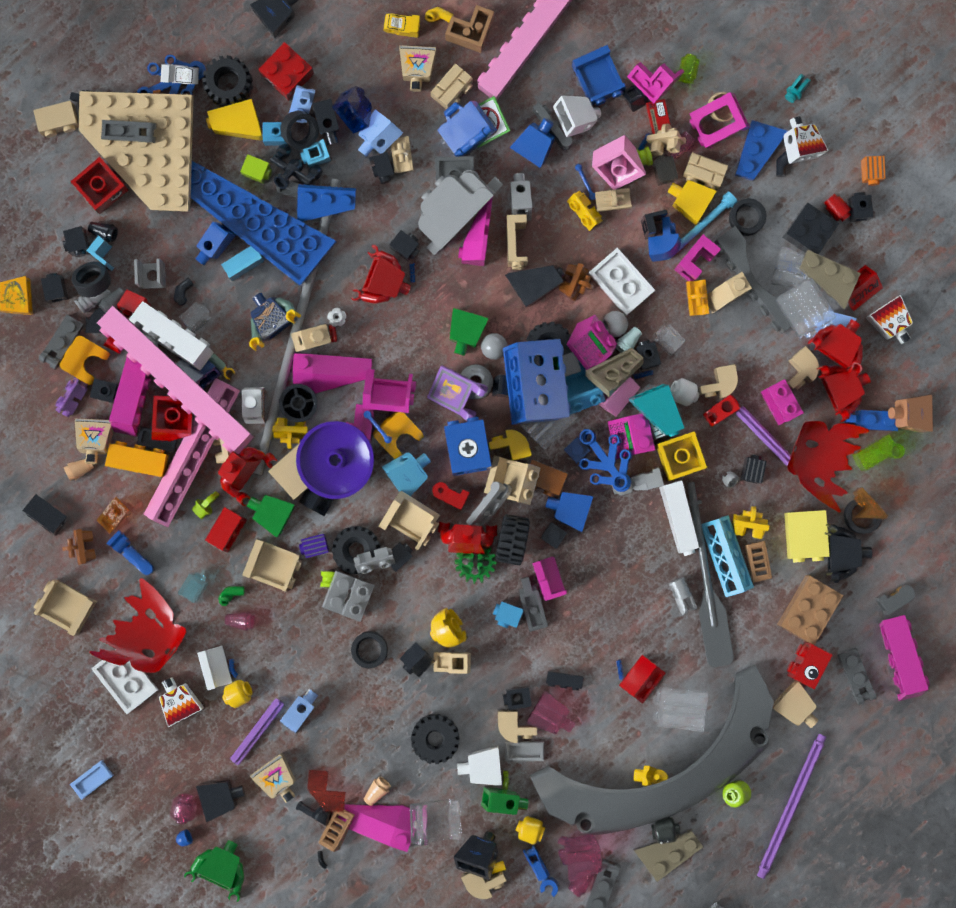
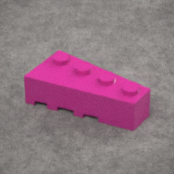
(129, 399)
(904, 657)

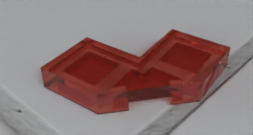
(328, 800)

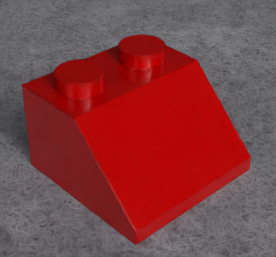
(170, 419)

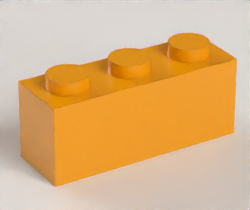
(137, 459)

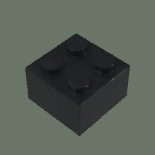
(810, 229)

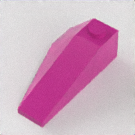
(475, 243)
(328, 372)
(382, 823)

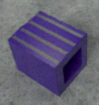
(314, 546)

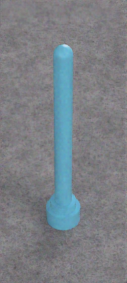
(728, 201)

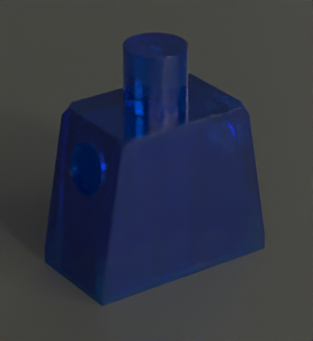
(354, 109)

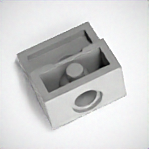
(348, 596)

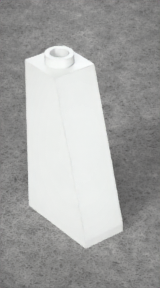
(679, 517)

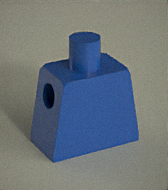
(535, 142)
(217, 235)
(570, 509)

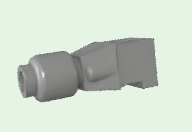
(643, 481)

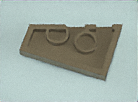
(831, 276)
(615, 371)
(663, 858)

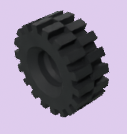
(550, 331)
(345, 539)
(430, 724)

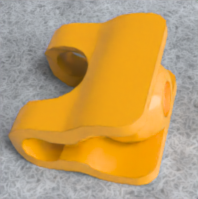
(77, 354)
(395, 426)

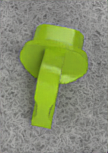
(203, 507)

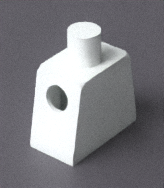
(576, 114)
(482, 766)

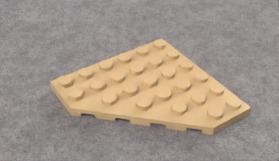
(152, 170)

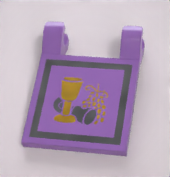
(453, 391)

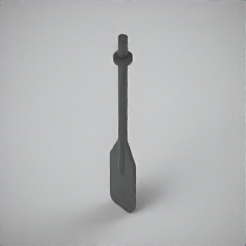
(711, 612)

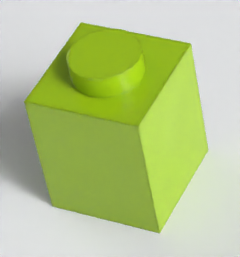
(256, 169)

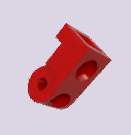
(722, 410)
(443, 493)

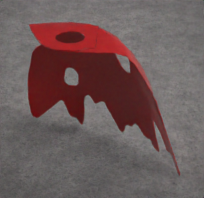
(824, 459)
(144, 634)

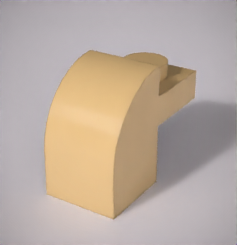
(806, 365)
(726, 382)
(452, 662)
(509, 726)
(480, 887)

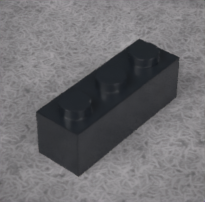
(564, 680)

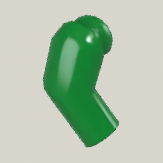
(229, 592)

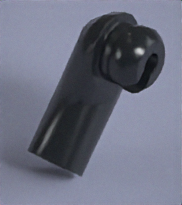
(781, 163)

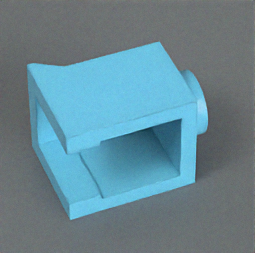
(318, 160)

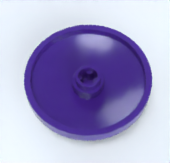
(335, 459)

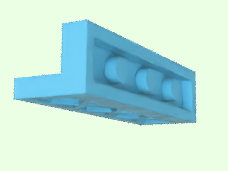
(731, 555)

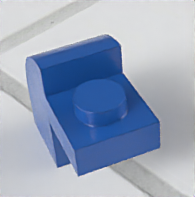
(667, 245)

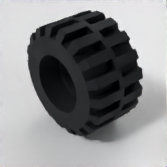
(222, 67)
(512, 539)

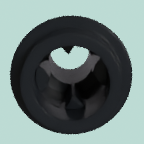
(106, 231)

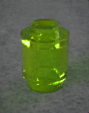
(690, 66)

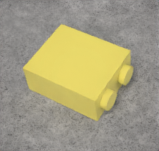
(806, 535)

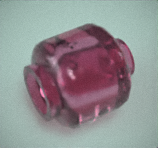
(183, 808)

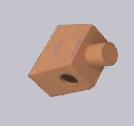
(913, 414)

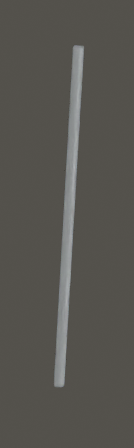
(290, 349)

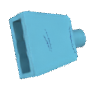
(407, 472)

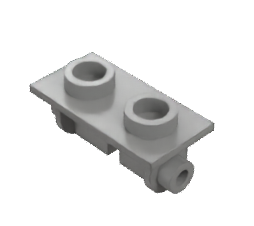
(365, 563)

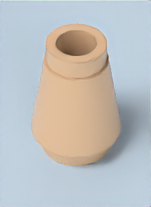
(77, 469)
(377, 790)

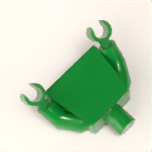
(220, 868)

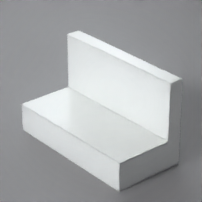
(214, 667)

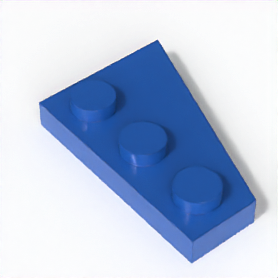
(758, 148)

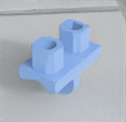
(302, 101)

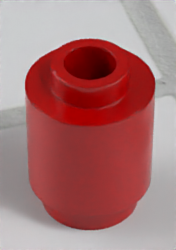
(837, 208)

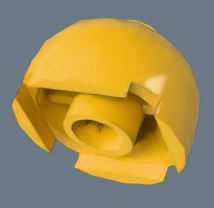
(447, 629)

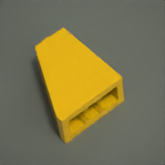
(236, 121)

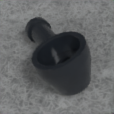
(318, 814)

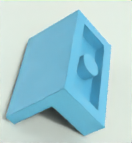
(99, 249)
(242, 263)

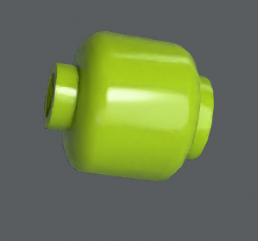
(736, 793)

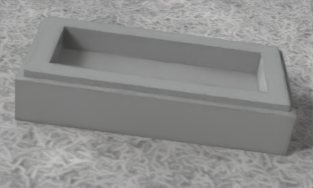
(524, 751)

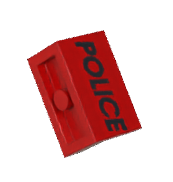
(866, 287)

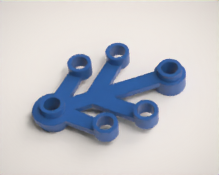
(174, 86)
(607, 462)

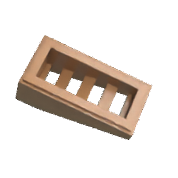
(765, 560)
(328, 843)

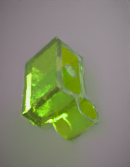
(877, 452)

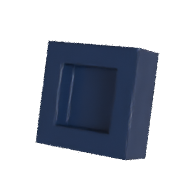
(576, 450)

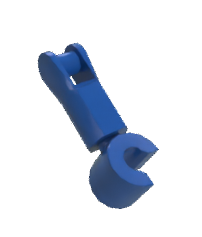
(121, 543)
(541, 871)

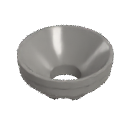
(483, 373)

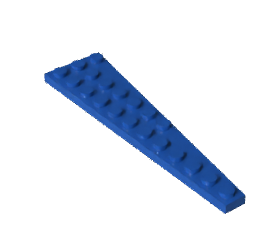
(271, 232)

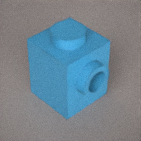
(272, 134)
(507, 614)

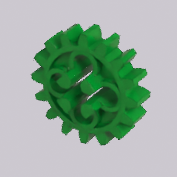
(483, 571)

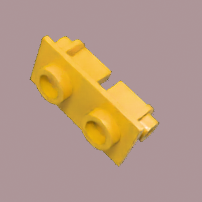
(589, 217)

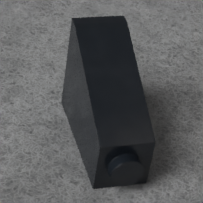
(536, 283)

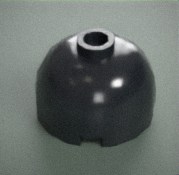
(298, 403)

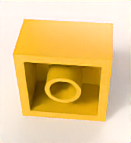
(681, 456)

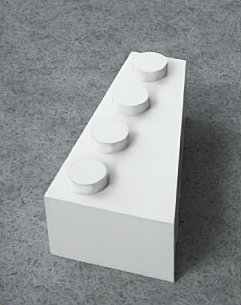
(171, 335)

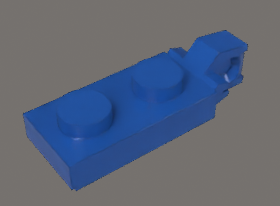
(873, 420)

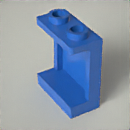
(598, 76)

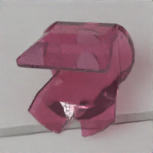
(581, 855)

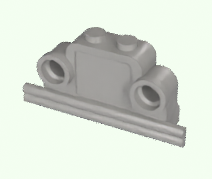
(453, 205)

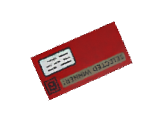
(657, 115)

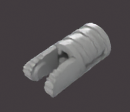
(86, 304)
(681, 592)

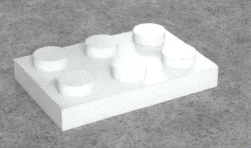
(621, 281)
(125, 684)

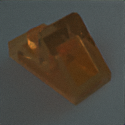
(872, 509)
(113, 515)

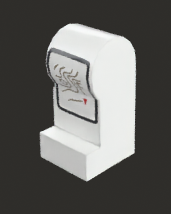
(179, 74)

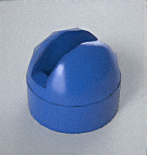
(184, 838)

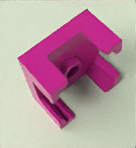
(703, 247)

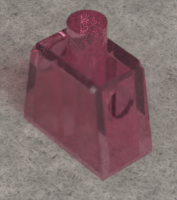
(550, 715)

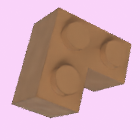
(471, 34)

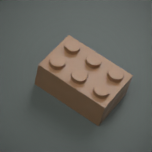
(810, 610)

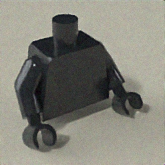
(844, 553)

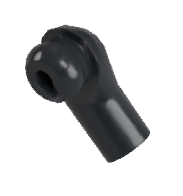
(179, 294)

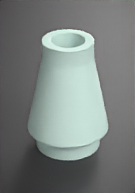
(628, 340)

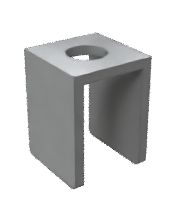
(142, 270)

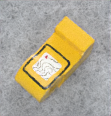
(402, 25)

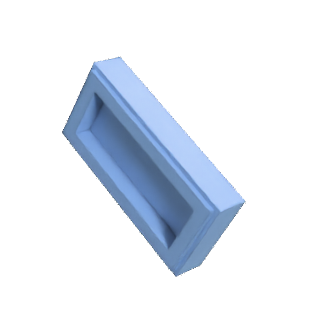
(91, 779)

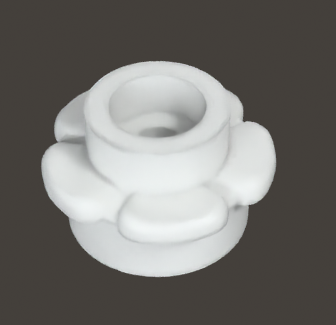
(336, 312)

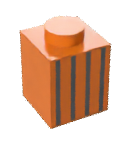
(873, 170)

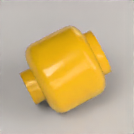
(237, 693)
(530, 830)

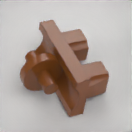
(579, 282)
(82, 555)

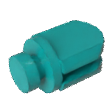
(794, 93)

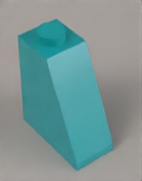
(660, 409)

